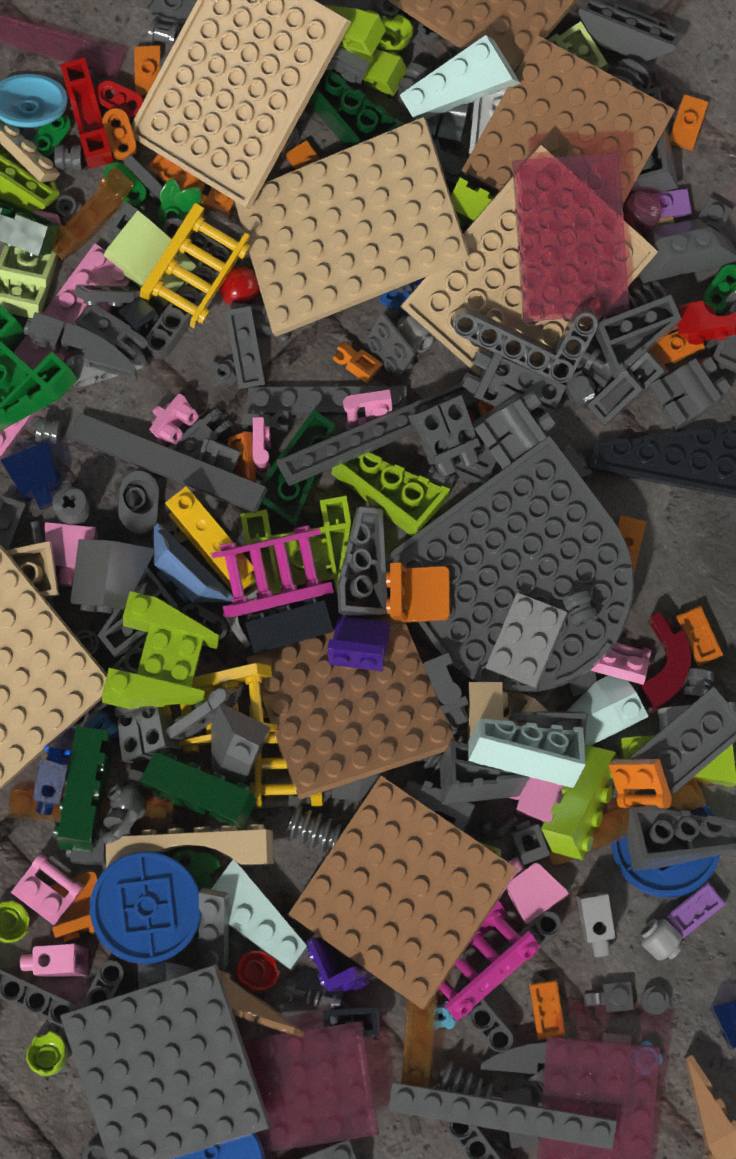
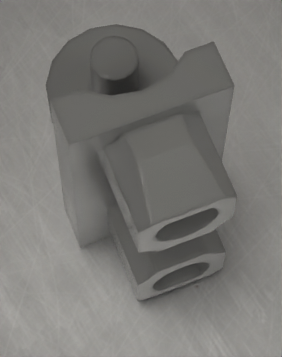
(595, 366)

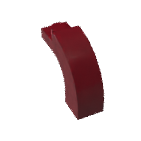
(669, 681)

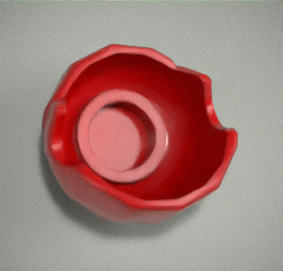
(240, 286)
(257, 971)

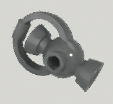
(125, 807)

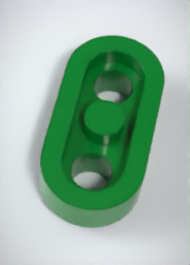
(52, 136)
(137, 188)
(721, 288)

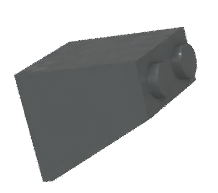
(107, 574)

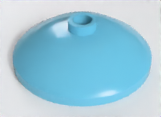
(31, 100)

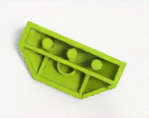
(21, 186)

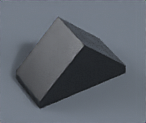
(139, 316)
(368, 1016)

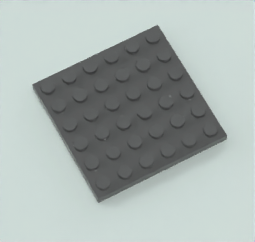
(166, 1068)

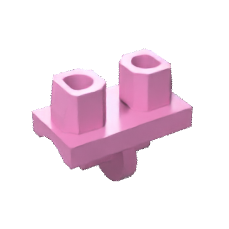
(170, 418)

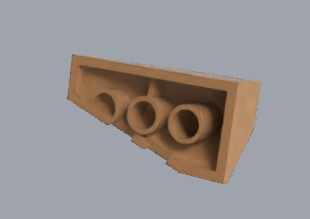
(252, 1009)
(716, 1129)

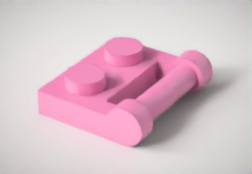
(375, 405)
(261, 442)
(625, 663)
(41, 896)

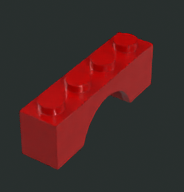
(87, 113)
(701, 323)

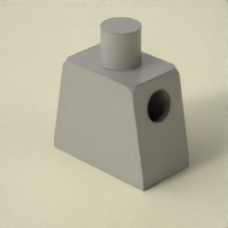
(593, 909)

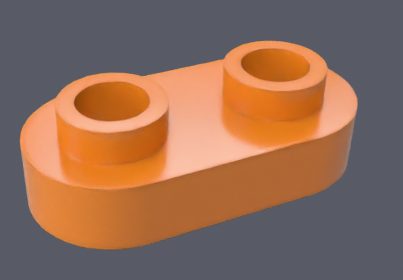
(121, 135)

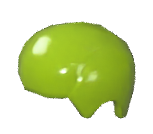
(397, 34)
(13, 922)
(47, 1054)

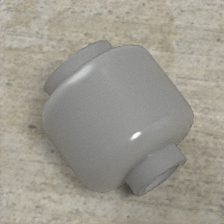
(414, 334)
(661, 939)

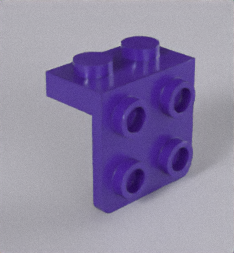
(359, 643)
(331, 969)

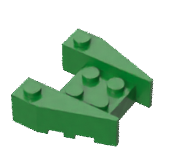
(24, 389)

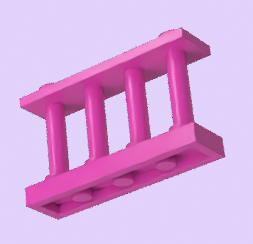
(289, 591)
(502, 966)

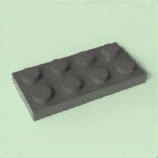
(692, 739)

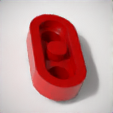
(121, 99)

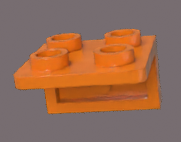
(418, 593)
(77, 918)

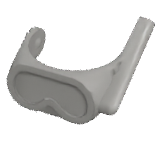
(234, 624)

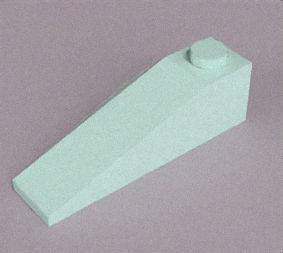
(609, 707)

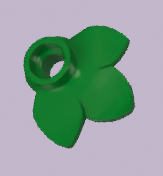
(177, 200)
(200, 866)

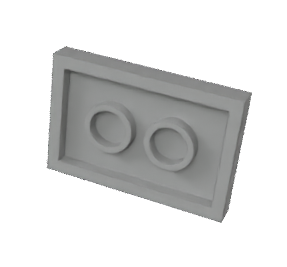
(527, 640)

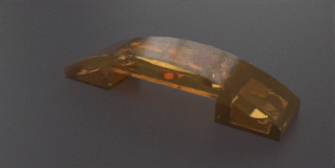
(93, 214)

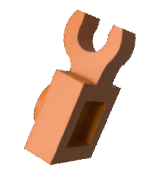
(359, 363)

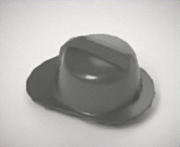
(138, 502)

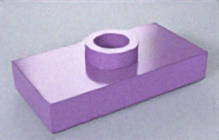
(674, 203)
(695, 910)

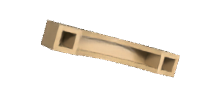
(244, 846)

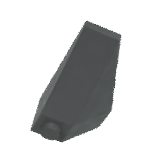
(660, 169)
(363, 572)
(236, 744)
(672, 837)

